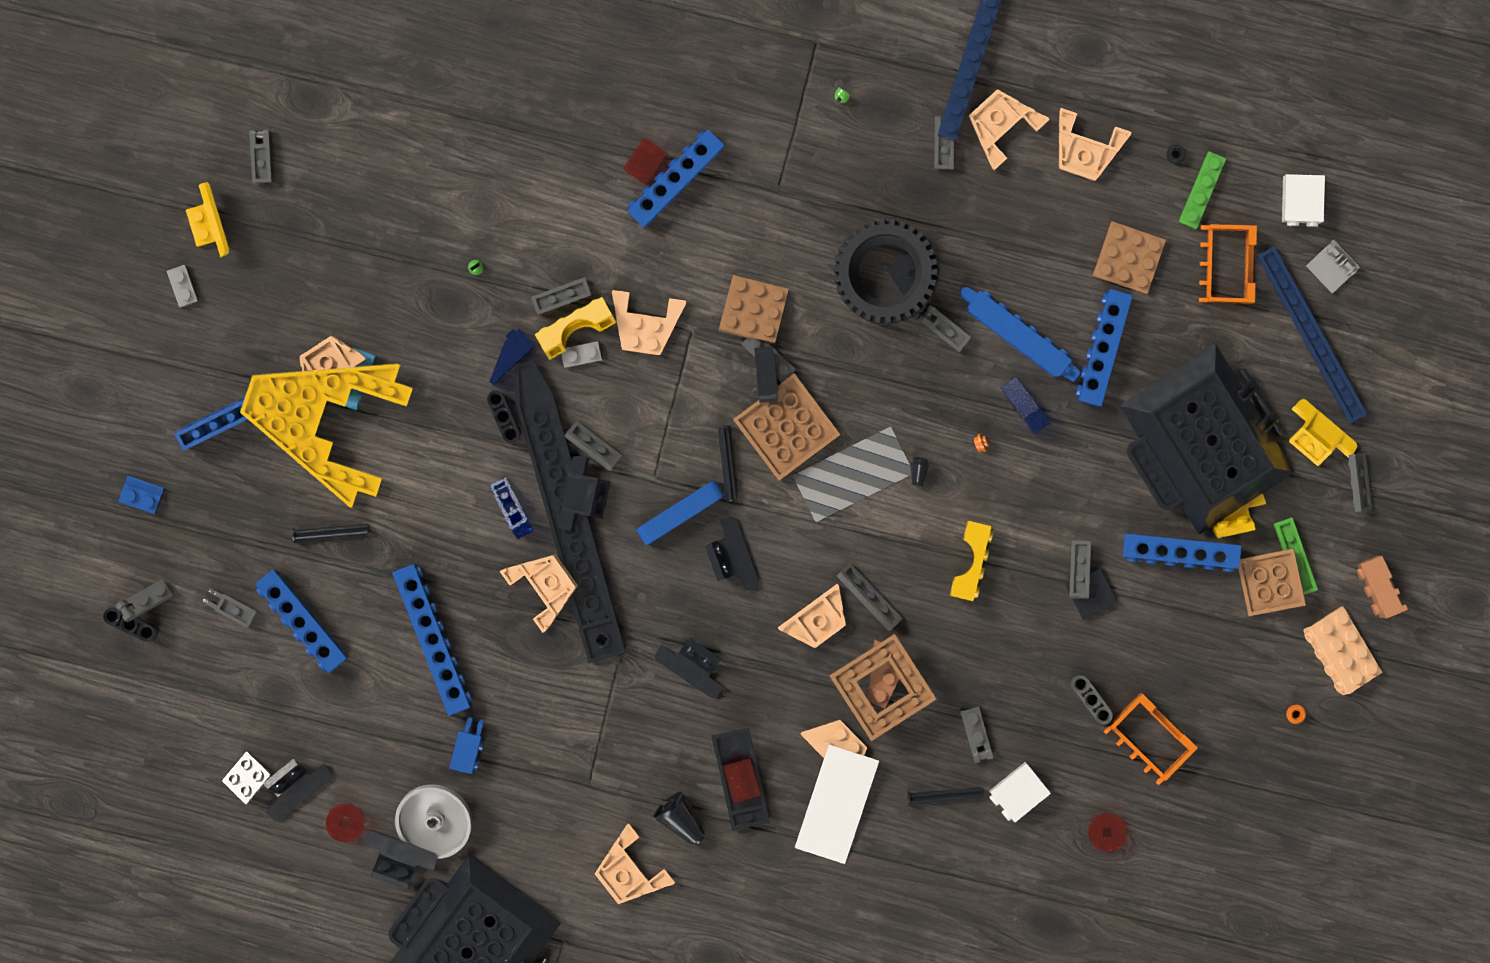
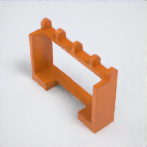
(1249, 291)
(1151, 708)

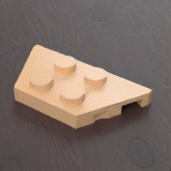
(330, 355)
(818, 619)
(834, 734)

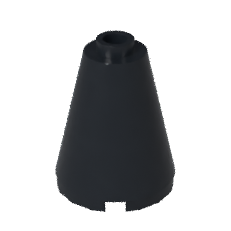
(680, 818)

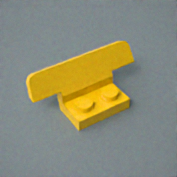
(206, 222)
(1319, 435)
(1238, 521)

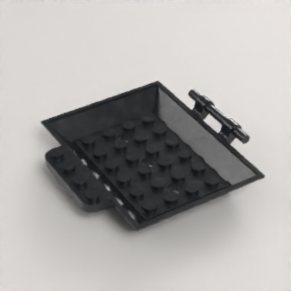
(1174, 447)
(453, 916)

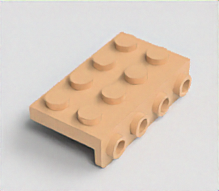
(1342, 651)

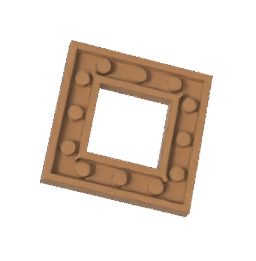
(878, 723)

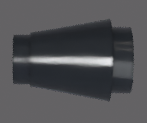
(918, 470)

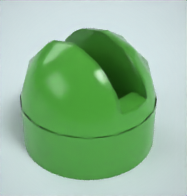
(842, 94)
(478, 270)

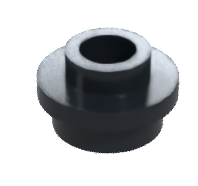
(1182, 154)

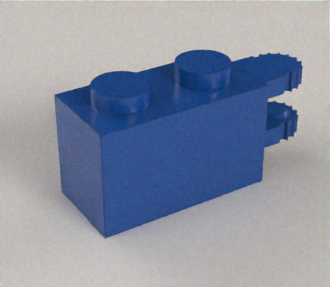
(467, 748)

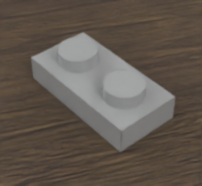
(182, 286)
(581, 354)

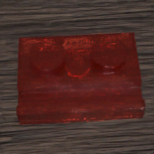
(644, 161)
(741, 780)

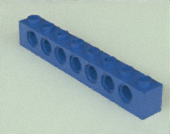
(430, 650)

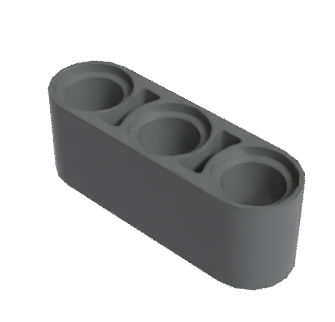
(1097, 706)

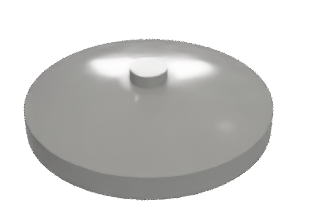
(434, 820)

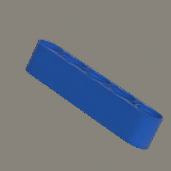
(680, 512)

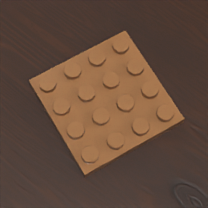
(787, 430)

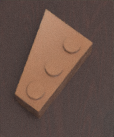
(1380, 587)
(881, 683)

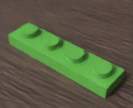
(1202, 190)
(1290, 539)

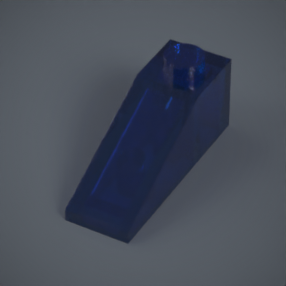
(513, 351)
(1025, 406)
(511, 508)

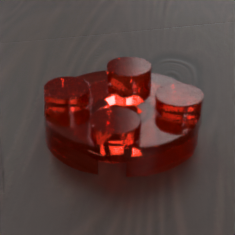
(334, 820)
(1105, 821)

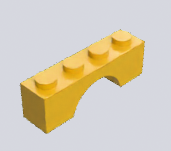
(554, 337)
(977, 537)

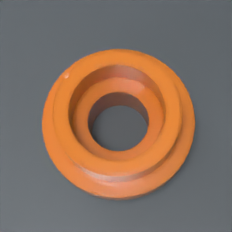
(981, 443)
(1302, 714)

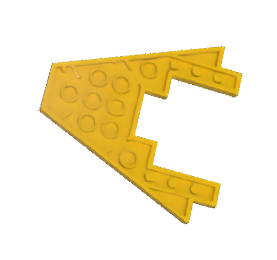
(291, 407)

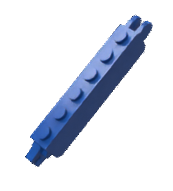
(1019, 335)

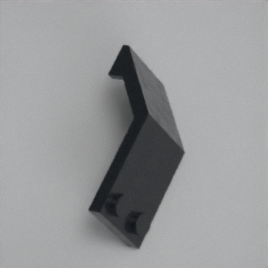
(730, 748)

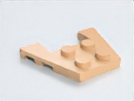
(996, 117)
(1083, 155)
(645, 332)
(549, 580)
(622, 875)

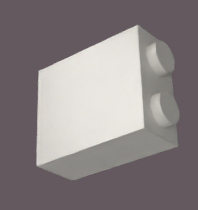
(1303, 199)
(1019, 792)

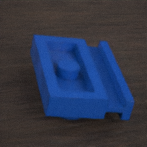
(141, 494)

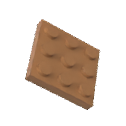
(1129, 257)
(753, 309)
(1271, 582)

